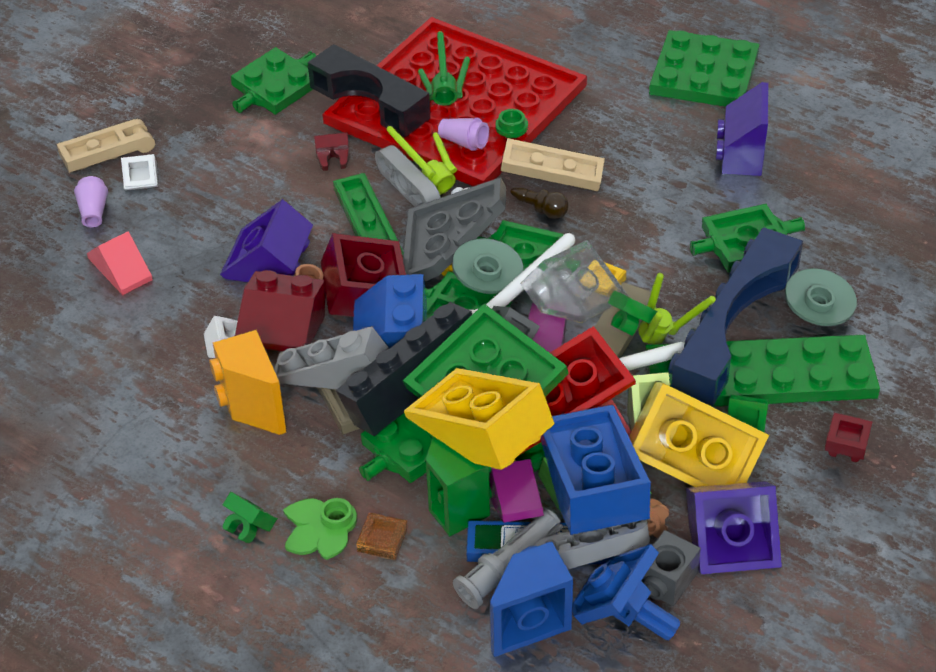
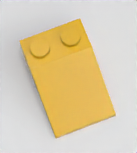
(483, 416)
(694, 440)

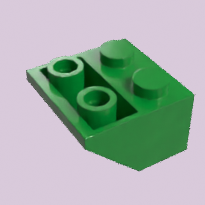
(456, 488)

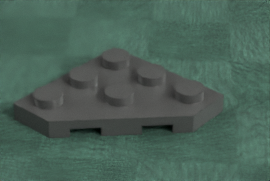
(446, 223)

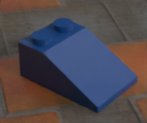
(595, 470)

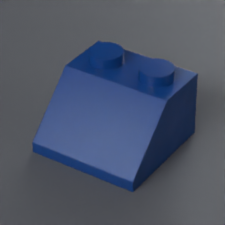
(392, 307)
(531, 600)

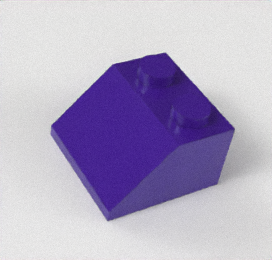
(744, 133)
(269, 243)
(735, 526)

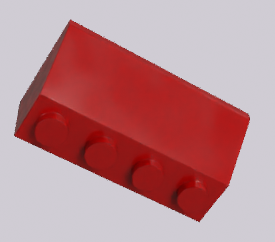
(592, 378)

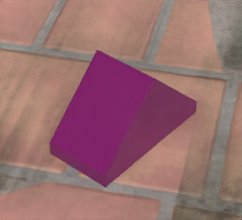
(515, 492)

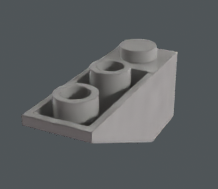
(329, 361)

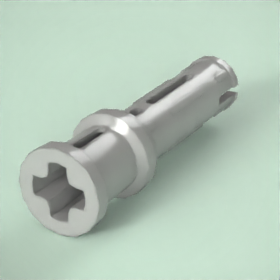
(491, 567)

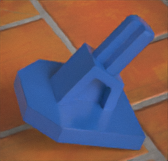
(619, 592)

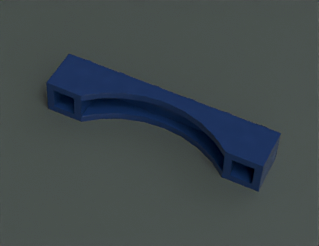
(706, 359)

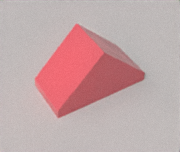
(121, 263)

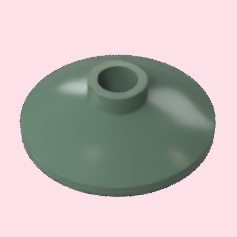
(486, 265)
(820, 297)

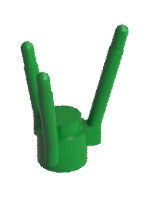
(444, 88)

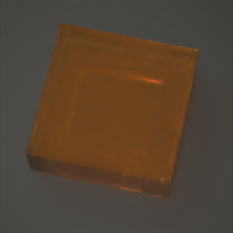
(382, 536)

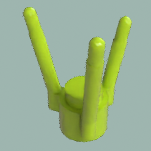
(437, 172)
(662, 321)

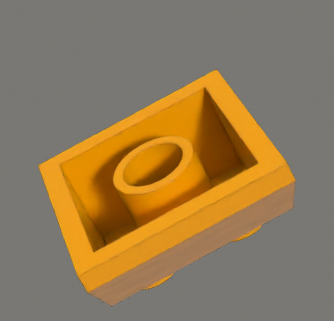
(248, 382)

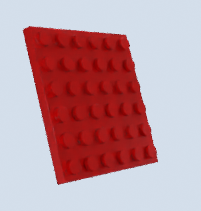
(494, 82)

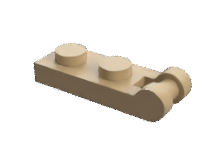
(105, 145)

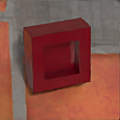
(332, 146)
(848, 436)

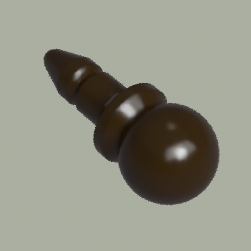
(551, 204)

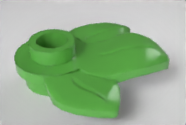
(318, 527)

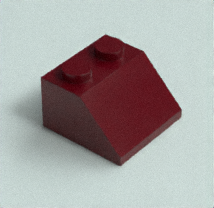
(354, 266)
(282, 309)

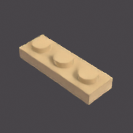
(552, 164)

